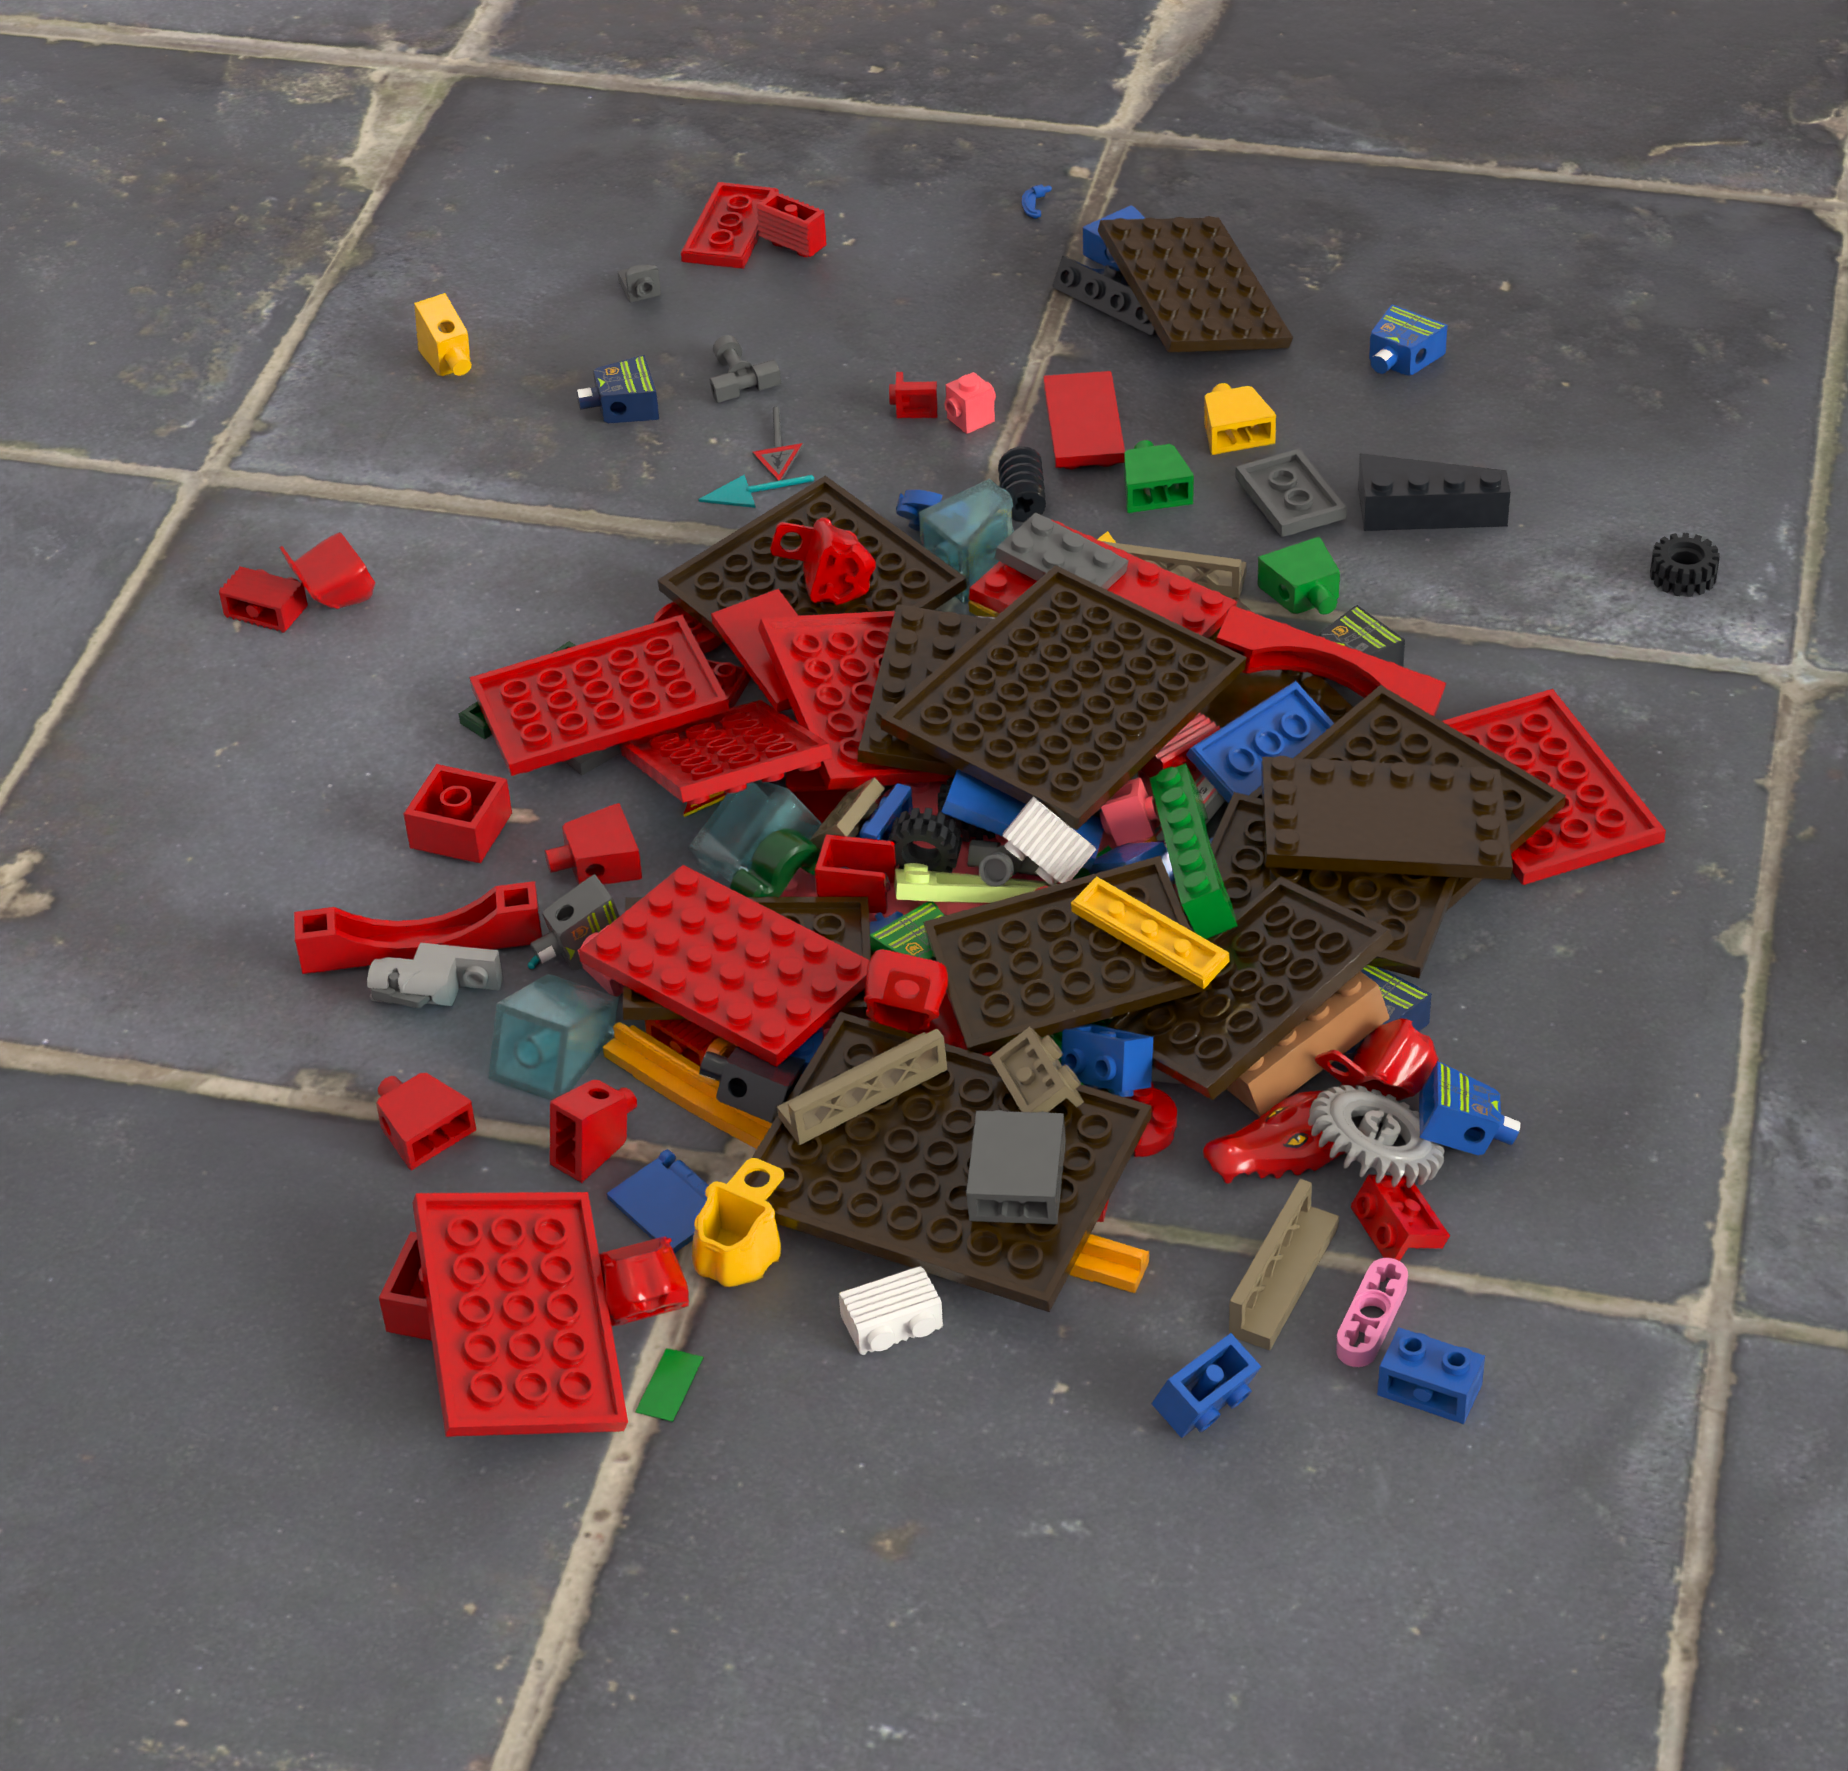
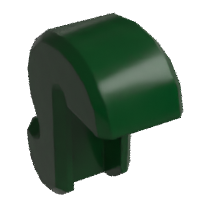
(776, 863)

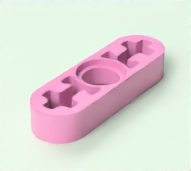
(1374, 1328)

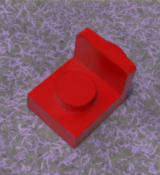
(914, 398)

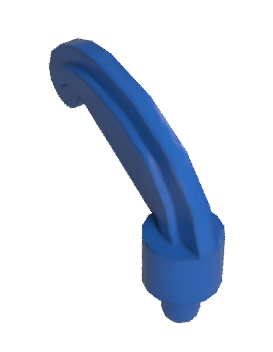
(1029, 199)

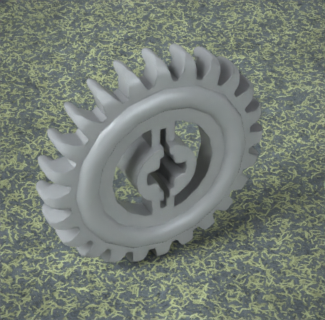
(1333, 1115)

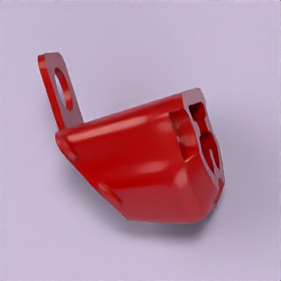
(834, 561)
(333, 573)
(904, 990)
(1389, 1060)
(643, 1281)

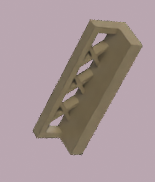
(1212, 572)
(864, 1086)
(1281, 1269)

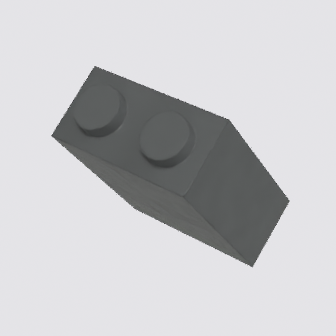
(1016, 1167)

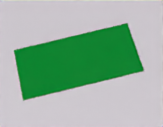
(669, 1384)

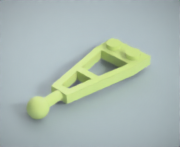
(919, 884)

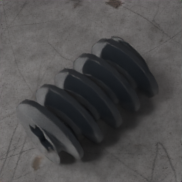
(1023, 478)

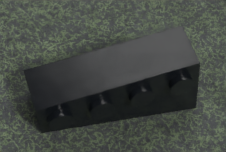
(1430, 494)

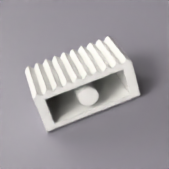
(1048, 843)
(891, 1310)

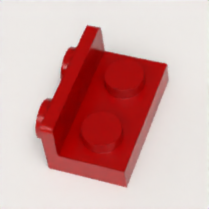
(1397, 1217)

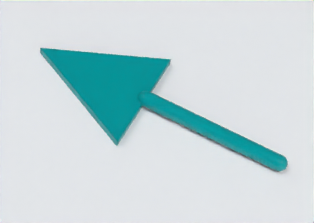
(739, 493)

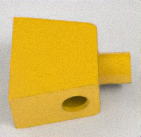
(444, 350)
(1237, 419)

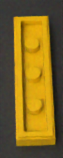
(1150, 932)

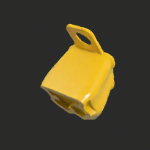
(737, 1228)

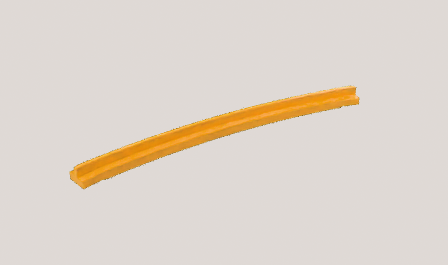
(680, 1082)

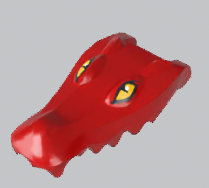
(1272, 1143)

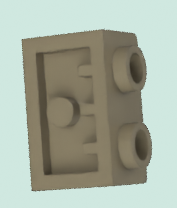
(850, 812)
(1034, 1073)

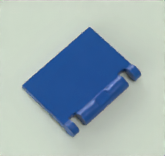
(663, 1199)

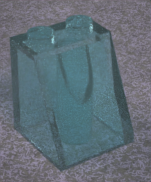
(968, 530)
(743, 822)
(550, 1035)

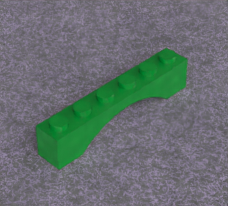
(1190, 852)

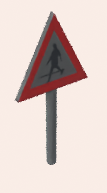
(778, 459)

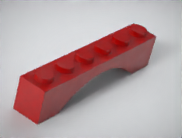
(1283, 647)
(342, 940)

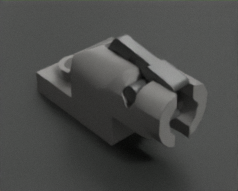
(433, 975)

